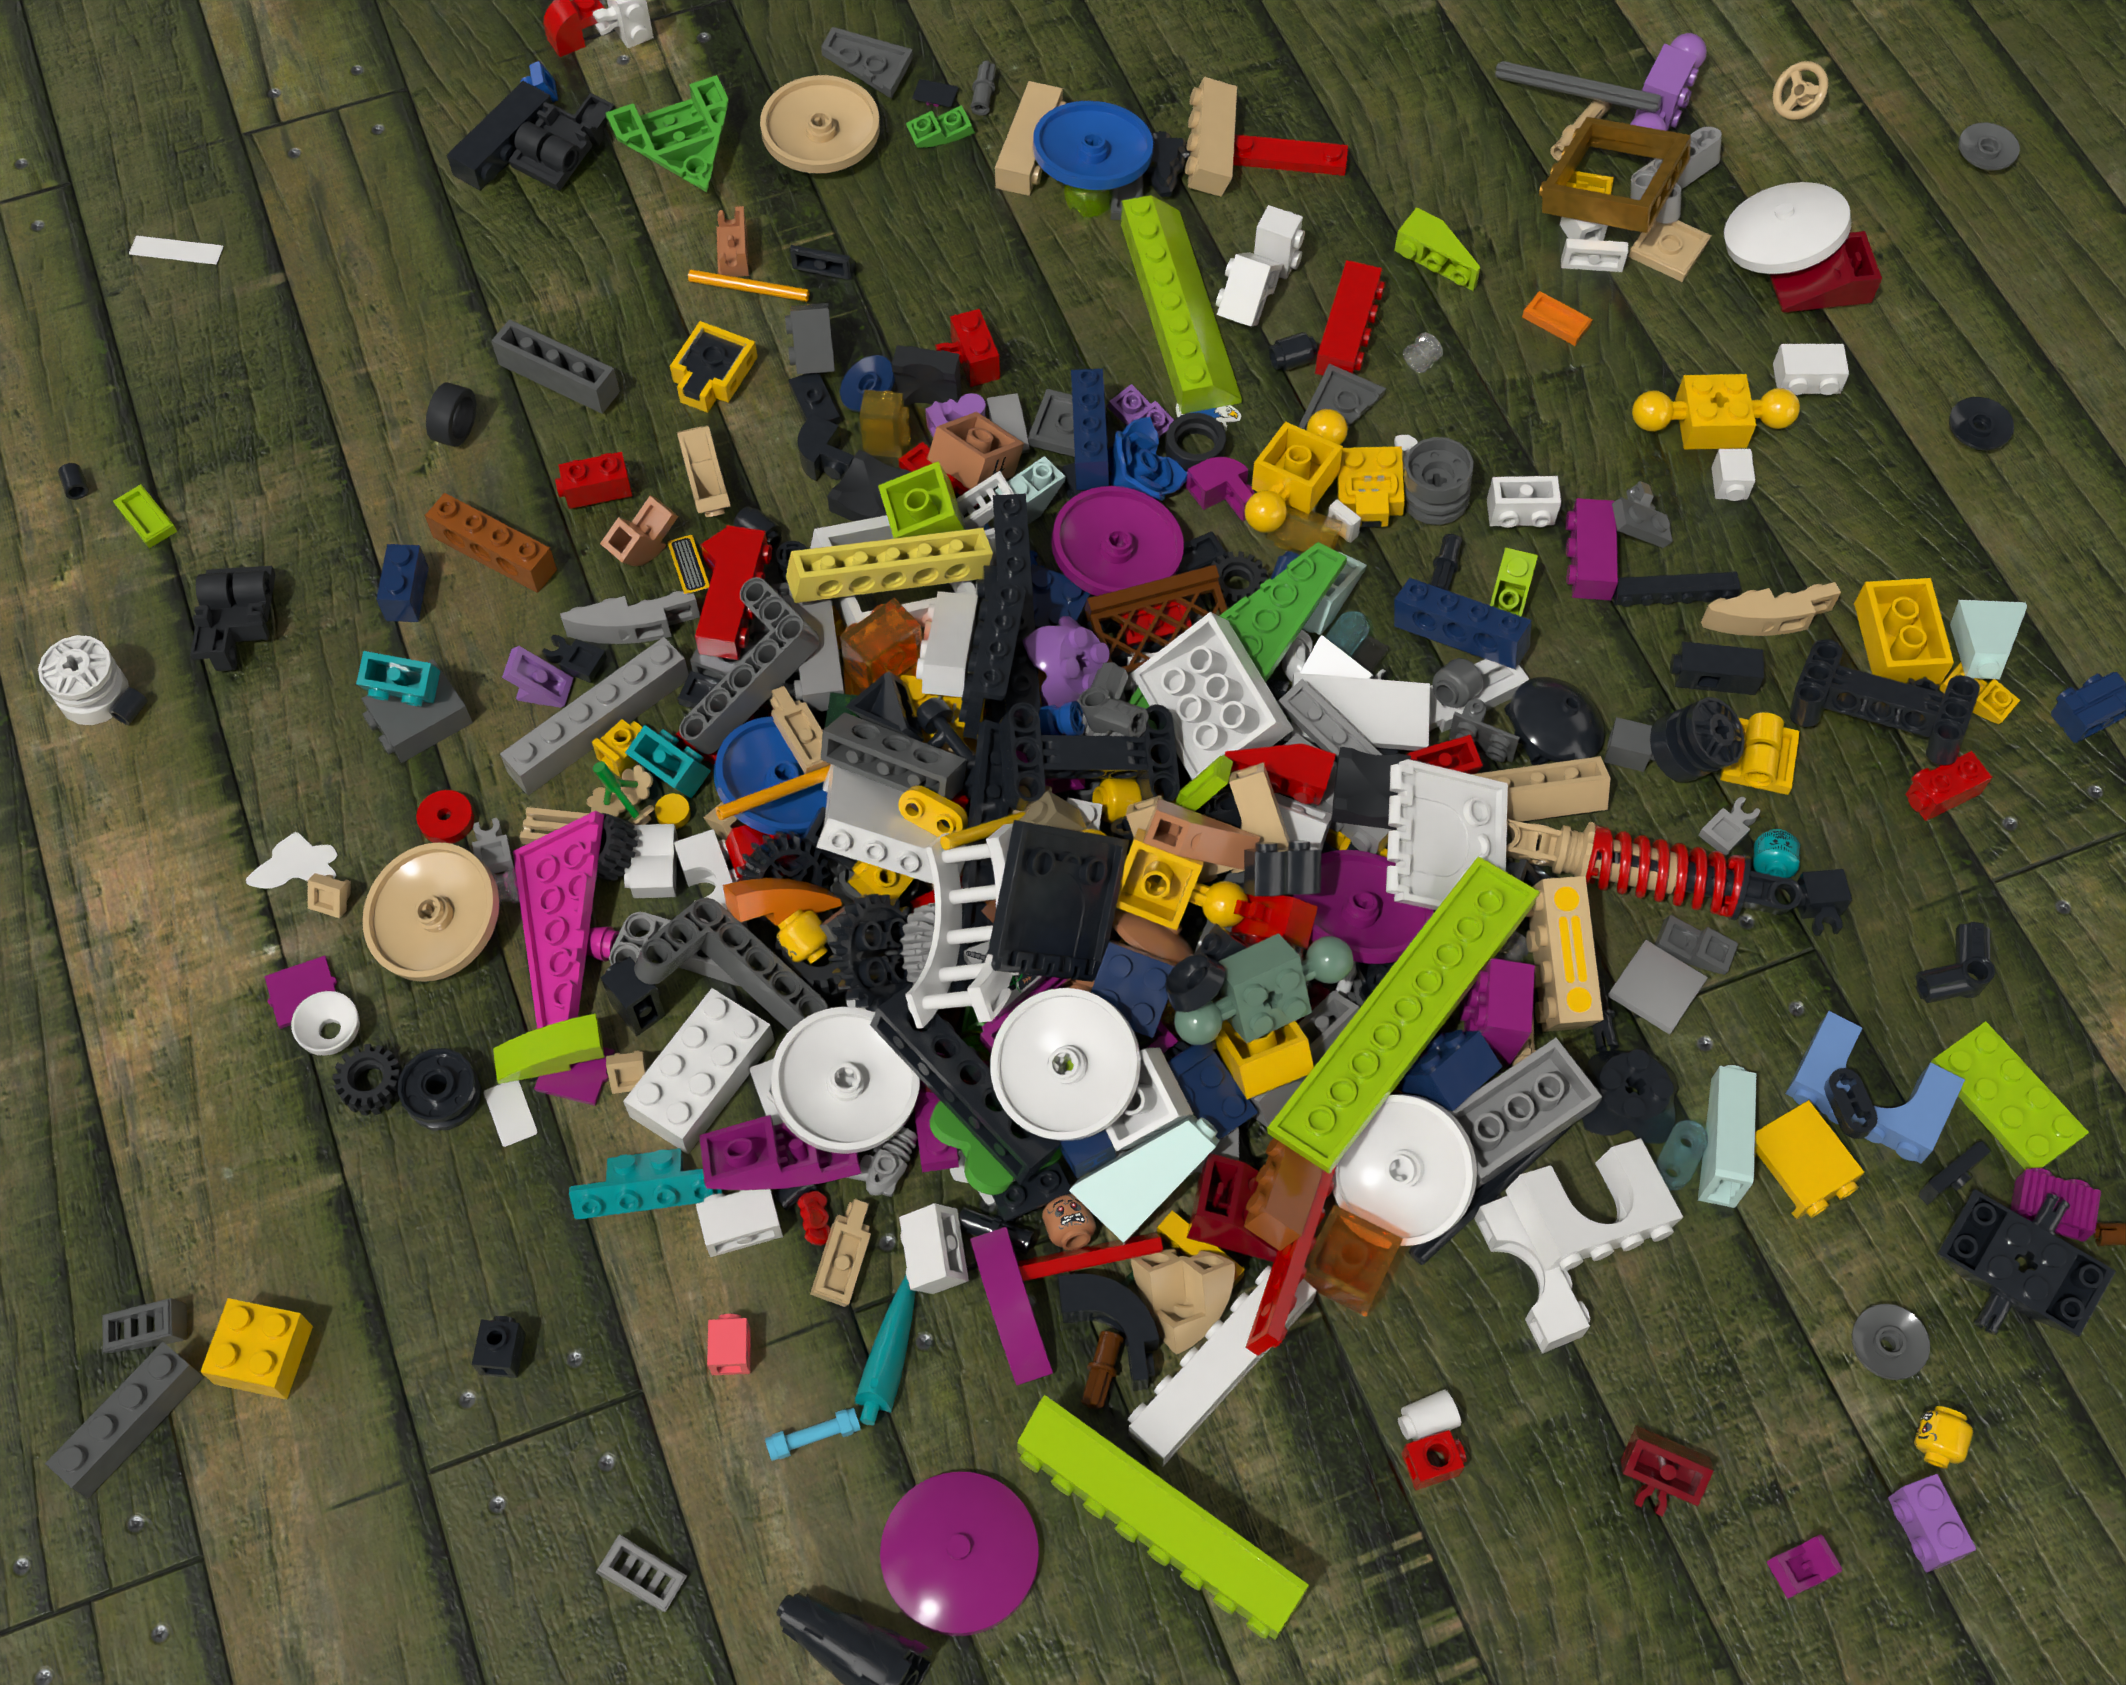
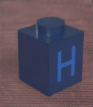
(1088, 1153)

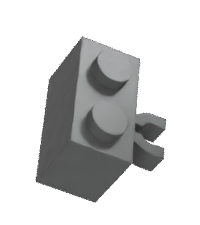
(811, 338)

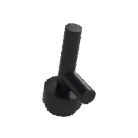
(935, 717)

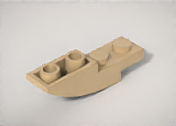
(1763, 615)

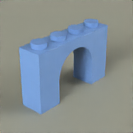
(1906, 1129)

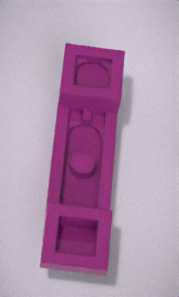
(1011, 1306)

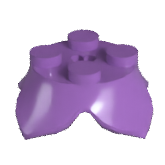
(1068, 657)

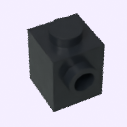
(499, 1347)

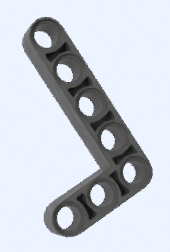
(757, 674)
(734, 960)

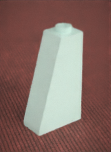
(1730, 1128)
(1139, 1180)

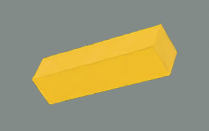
(1174, 1232)

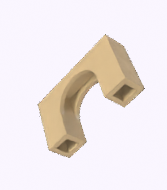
(1256, 808)

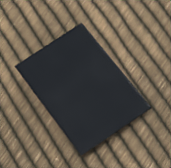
(935, 93)

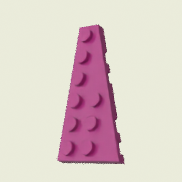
(556, 907)

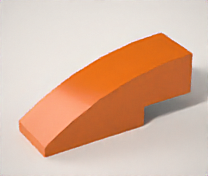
(776, 898)

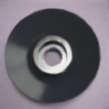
(1981, 423)

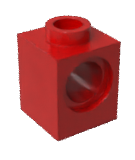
(1425, 1474)

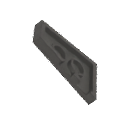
(868, 59)
(1343, 393)

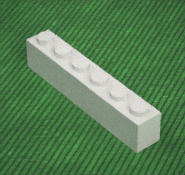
(1206, 1376)

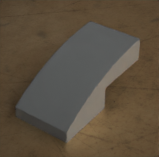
(1698, 948)

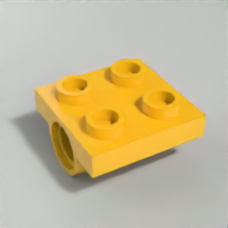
(1767, 755)

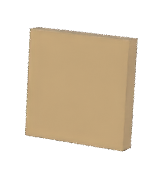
(1670, 248)

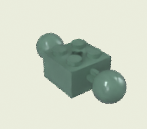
(1266, 988)

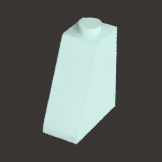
(1986, 635)

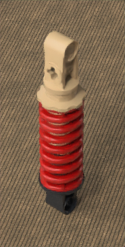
(1652, 868)

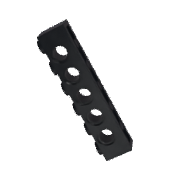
(965, 1101)

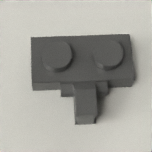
(1640, 519)

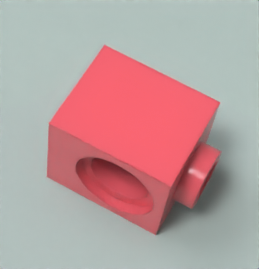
(729, 1345)

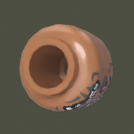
(1068, 1222)

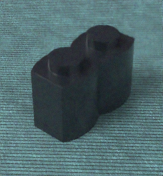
(1282, 870)

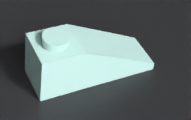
(1336, 596)

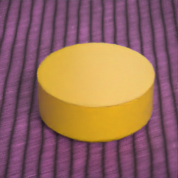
(673, 810)

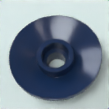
(867, 374)

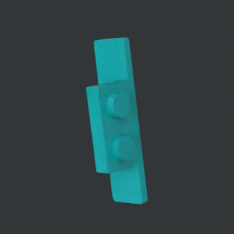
(640, 1184)

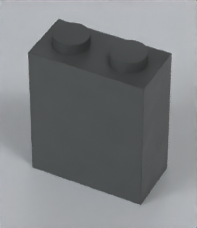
(413, 729)

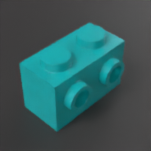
(398, 677)
(667, 761)

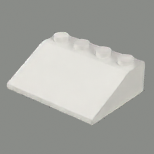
(1212, 694)

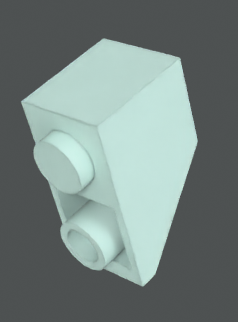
(1039, 483)

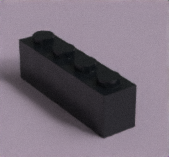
(492, 141)

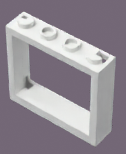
(866, 531)

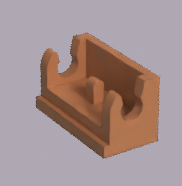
(732, 244)

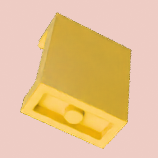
(1807, 1159)

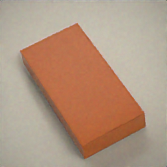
(1557, 318)

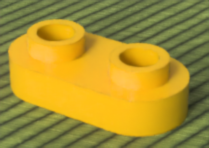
(931, 811)

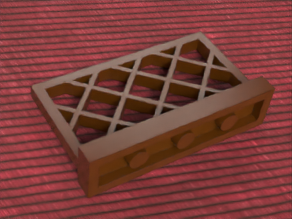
(1151, 595)

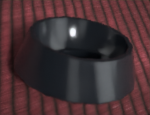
(1194, 982)

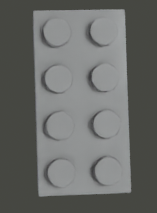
(1525, 1108)

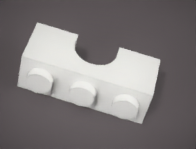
(704, 862)

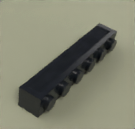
(1676, 588)

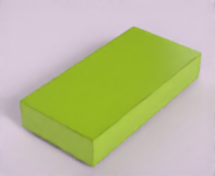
(145, 516)
(1205, 784)

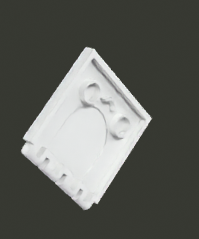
(1441, 829)

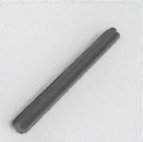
(1578, 86)

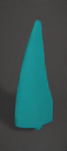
(887, 1357)

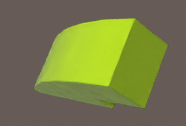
(549, 1049)

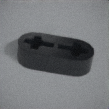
(1854, 1102)

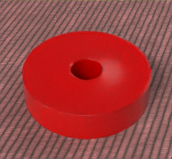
(441, 804)

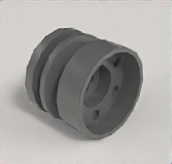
(1437, 480)

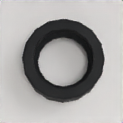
(451, 414)
(1194, 424)

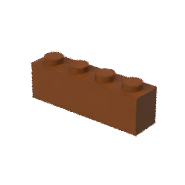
(1282, 1196)

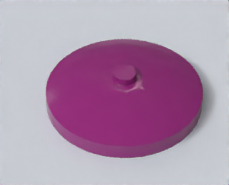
(1116, 540)
(1360, 910)
(959, 1553)

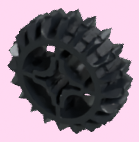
(803, 866)

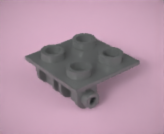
(1495, 742)

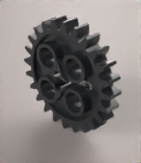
(869, 925)

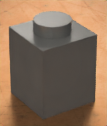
(1629, 745)

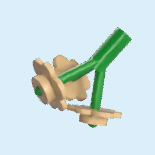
(613, 800)

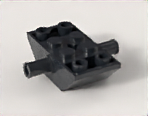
(2060, 1279)

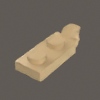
(798, 729)
(842, 1256)

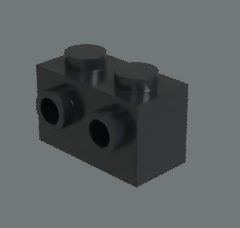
(631, 998)

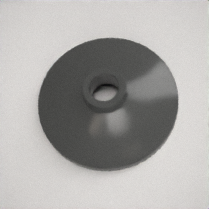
(1989, 146)
(1901, 1330)

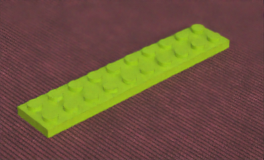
(1402, 1015)

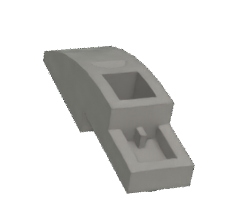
(618, 623)

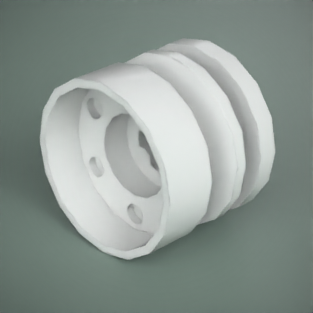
(82, 679)

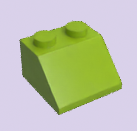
(921, 503)

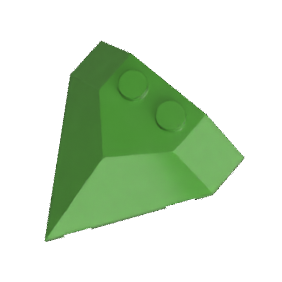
(680, 135)

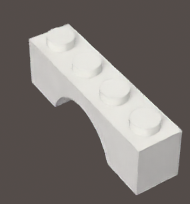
(1557, 1314)

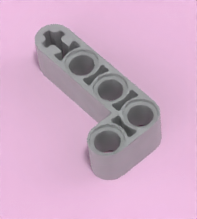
(1704, 155)
(629, 946)

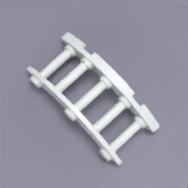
(990, 987)

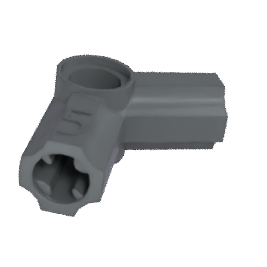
(1104, 708)

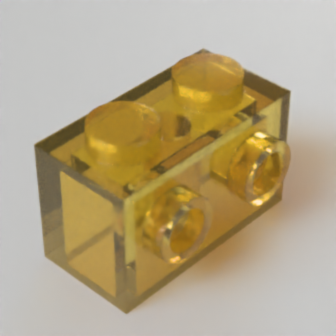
(884, 423)

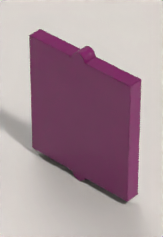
(295, 984)
(580, 1083)

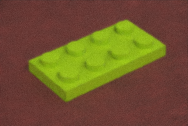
(2010, 1099)

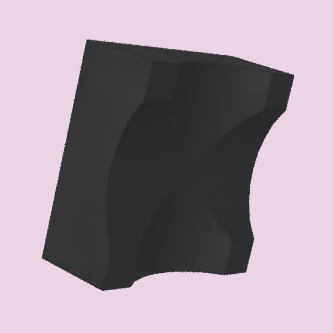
(926, 375)
(858, 492)
(1363, 788)

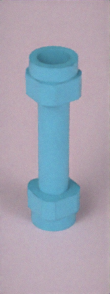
(780, 1444)

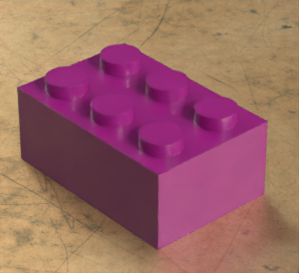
(1501, 1007)

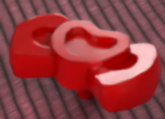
(814, 1217)

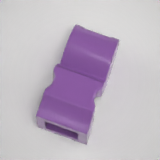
(948, 411)

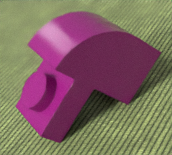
(1218, 481)

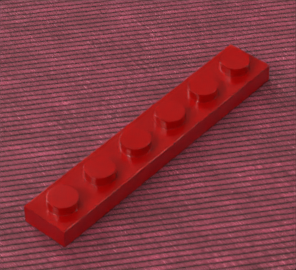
(1285, 1276)

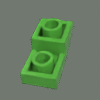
(946, 128)

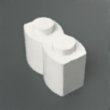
(654, 865)

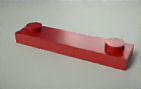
(1290, 155)

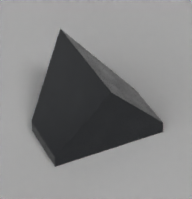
(888, 705)

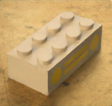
(1564, 956)

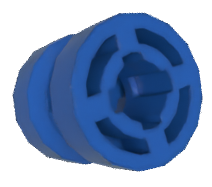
(1062, 719)

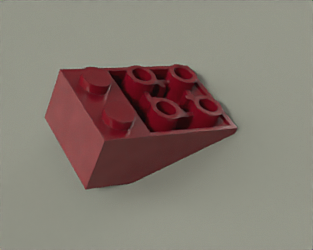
(1842, 279)
(1221, 1208)

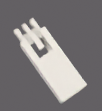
(1498, 686)

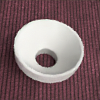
(316, 1013)

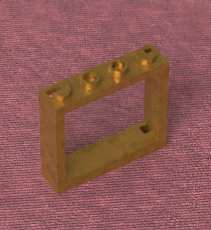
(1607, 208)

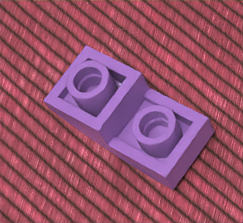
(1132, 405)

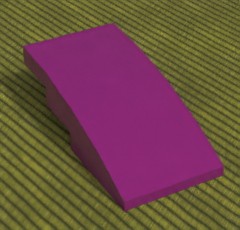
(768, 1157)

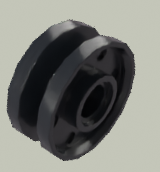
(428, 1072)

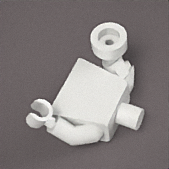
(1321, 660)

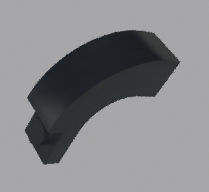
(1109, 1302)

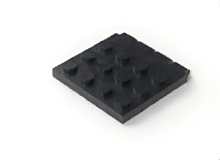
(1056, 901)

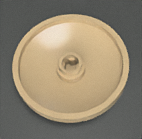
(820, 124)
(430, 912)

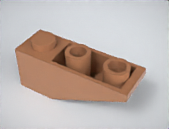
(1197, 836)

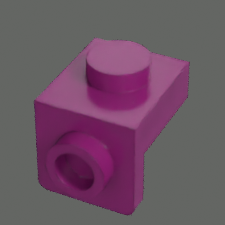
(1804, 1566)

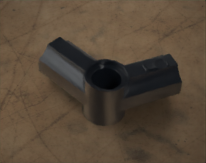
(1953, 979)

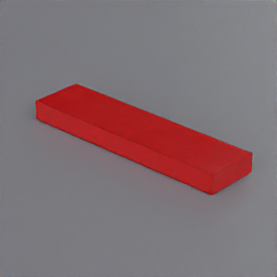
(1090, 1256)

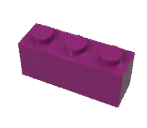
(1592, 549)

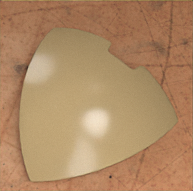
(1183, 1293)

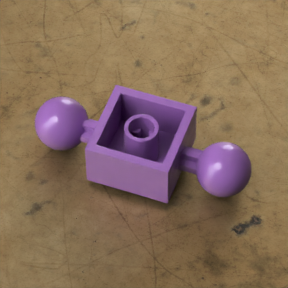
(1670, 78)

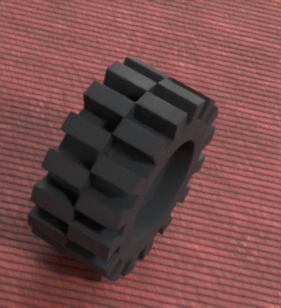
(1242, 568)
(616, 847)
(355, 1066)

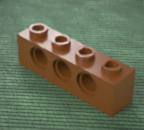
(491, 542)

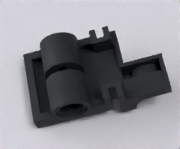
(559, 140)
(230, 610)

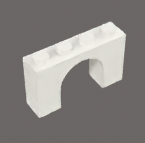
(1567, 1237)

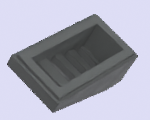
(169, 1326)

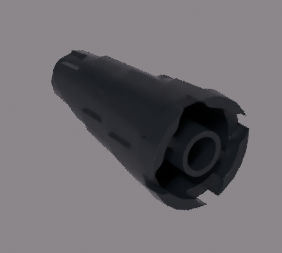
(852, 1646)

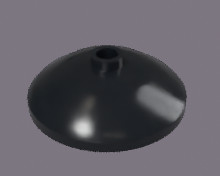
(1557, 719)

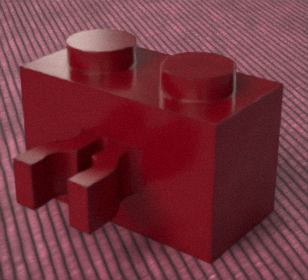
(1665, 1467)

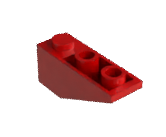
(1292, 769)

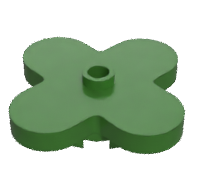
(980, 1167)

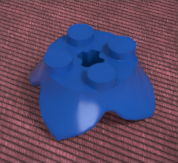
(1138, 466)

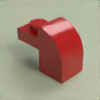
(565, 23)

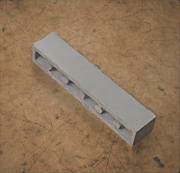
(571, 731)

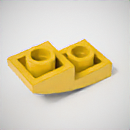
(1993, 700)

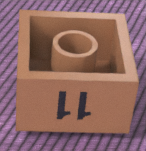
(975, 449)

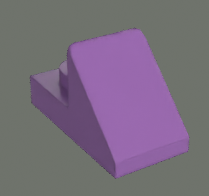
(536, 679)

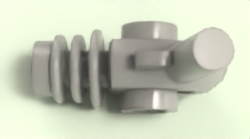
(887, 1165)

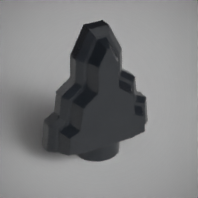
(1166, 162)

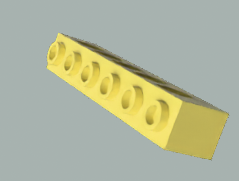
(887, 565)

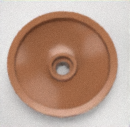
(1152, 937)

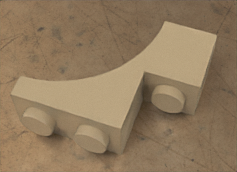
(703, 471)

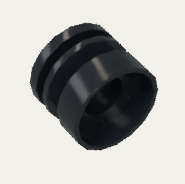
(1697, 740)

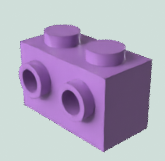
(1931, 1523)

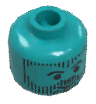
(1777, 853)

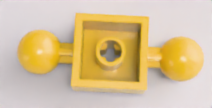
(1715, 411)
(1295, 469)
(1168, 899)

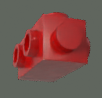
(593, 480)
(1947, 785)

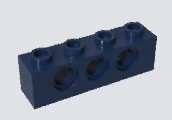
(1089, 429)
(1462, 623)

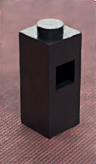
(1718, 668)

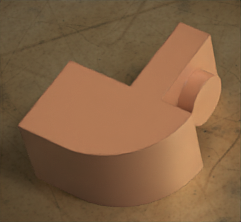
(641, 539)

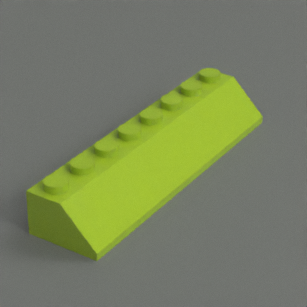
(1178, 305)
(1161, 1519)

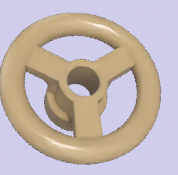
(1812, 95)

